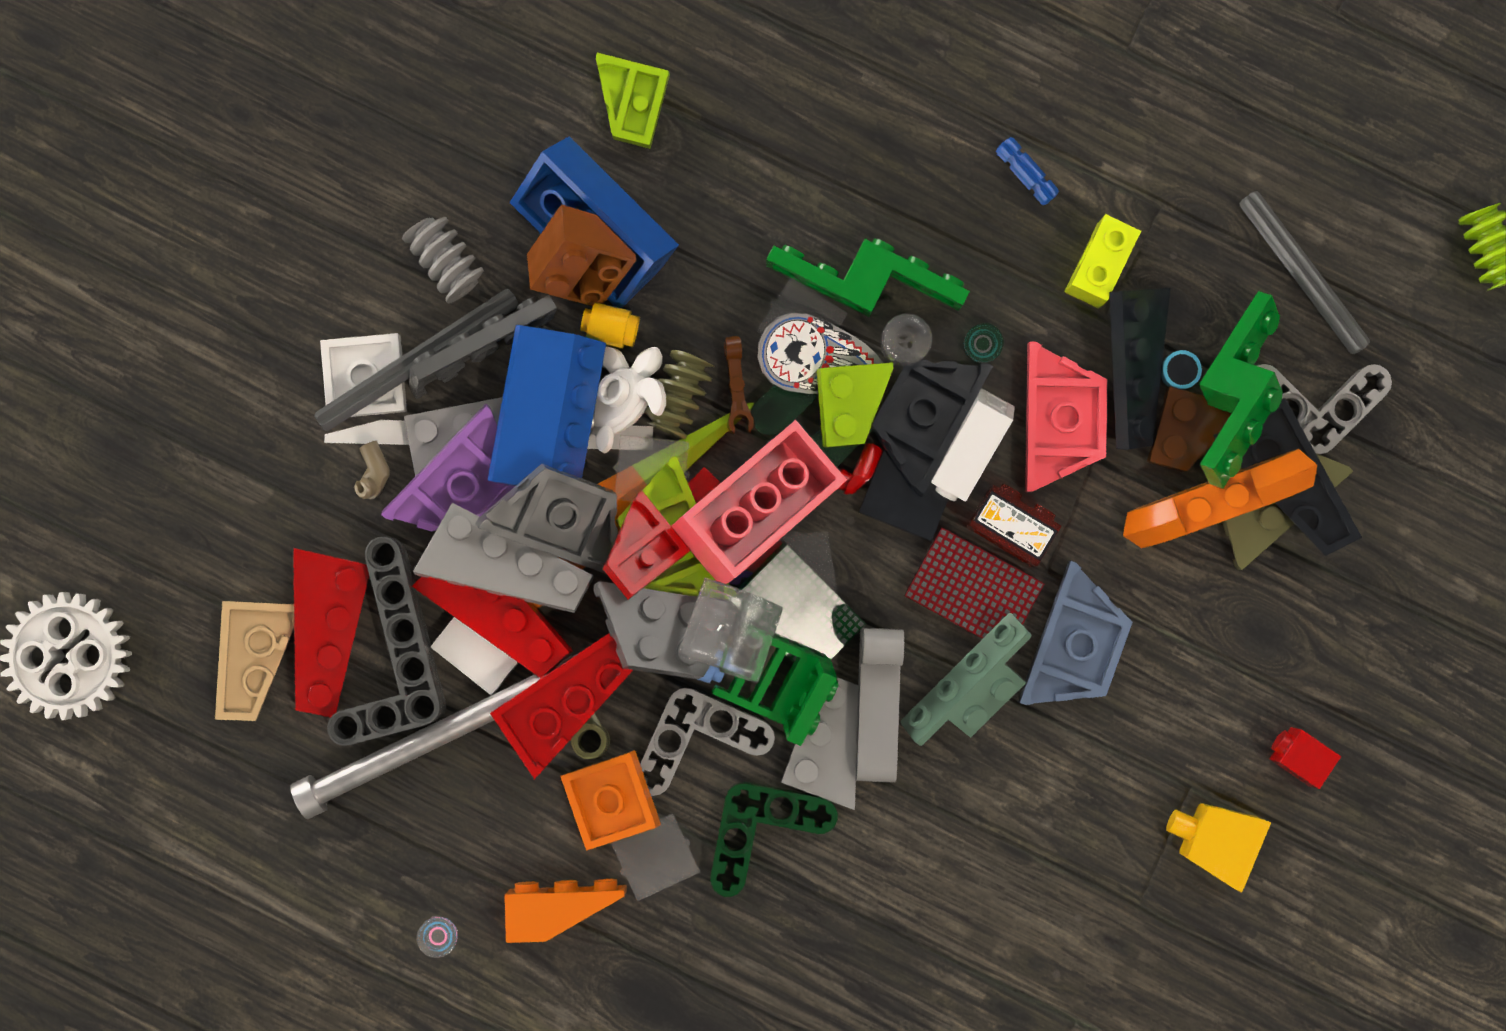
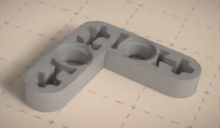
(1311, 418)
(701, 722)

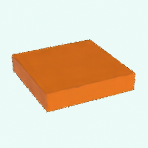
(610, 800)

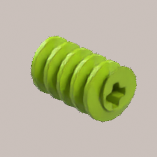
(1491, 243)

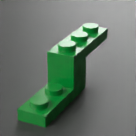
(868, 276)
(1241, 389)

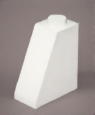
(973, 446)

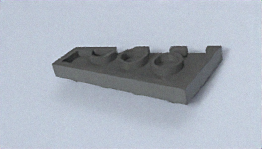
(477, 346)

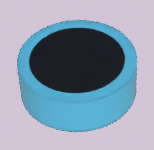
(1181, 369)

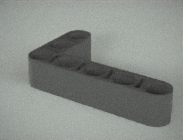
(400, 653)

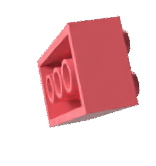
(758, 503)

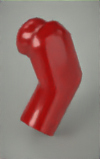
(863, 470)

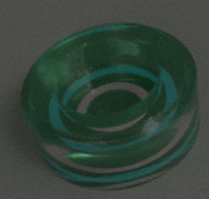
(983, 343)

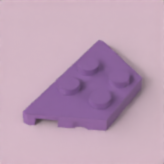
(453, 476)

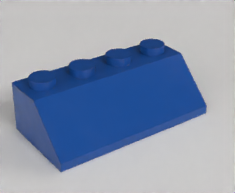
(572, 178)
(546, 404)

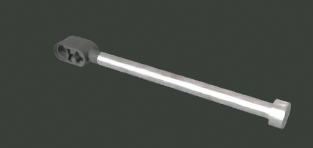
(313, 794)

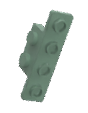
(973, 687)

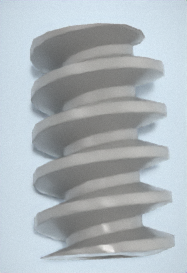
(443, 257)

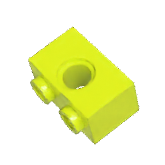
(1102, 261)

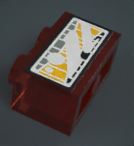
(1014, 525)

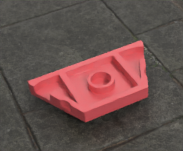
(1062, 417)

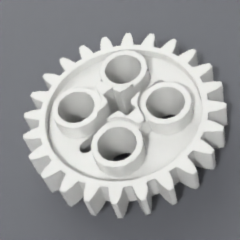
(42, 631)

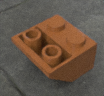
(578, 258)

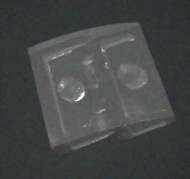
(731, 630)

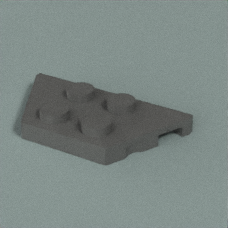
(557, 517)
(650, 629)

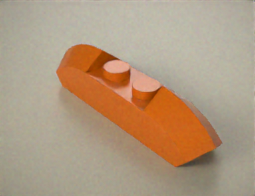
(1209, 504)

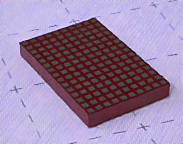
(971, 585)

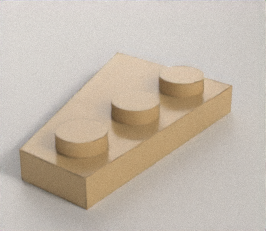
(249, 655)

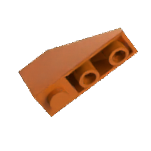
(543, 913)

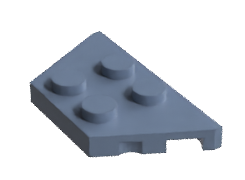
(1077, 644)

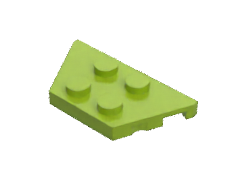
(673, 498)

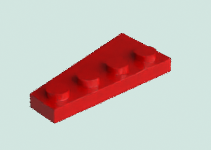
(326, 617)
(502, 620)

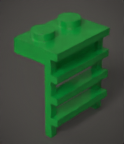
(799, 698)

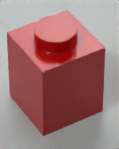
(1304, 757)

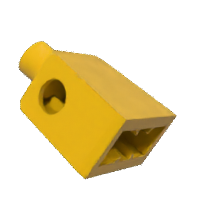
(1220, 841)

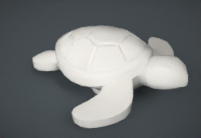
(626, 394)

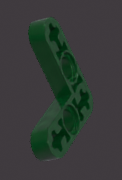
(748, 820)

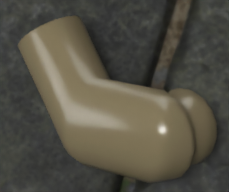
(376, 474)

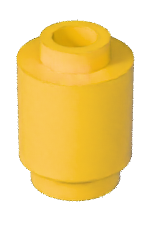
(610, 325)

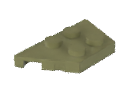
(1258, 529)

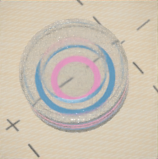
(437, 936)

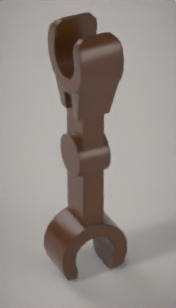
(739, 408)

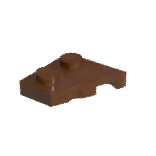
(1184, 429)

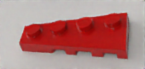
(559, 704)

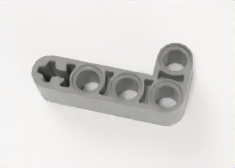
(878, 703)

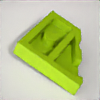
(632, 98)
(850, 401)

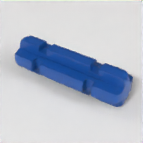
(1027, 171)

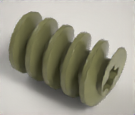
(679, 392)

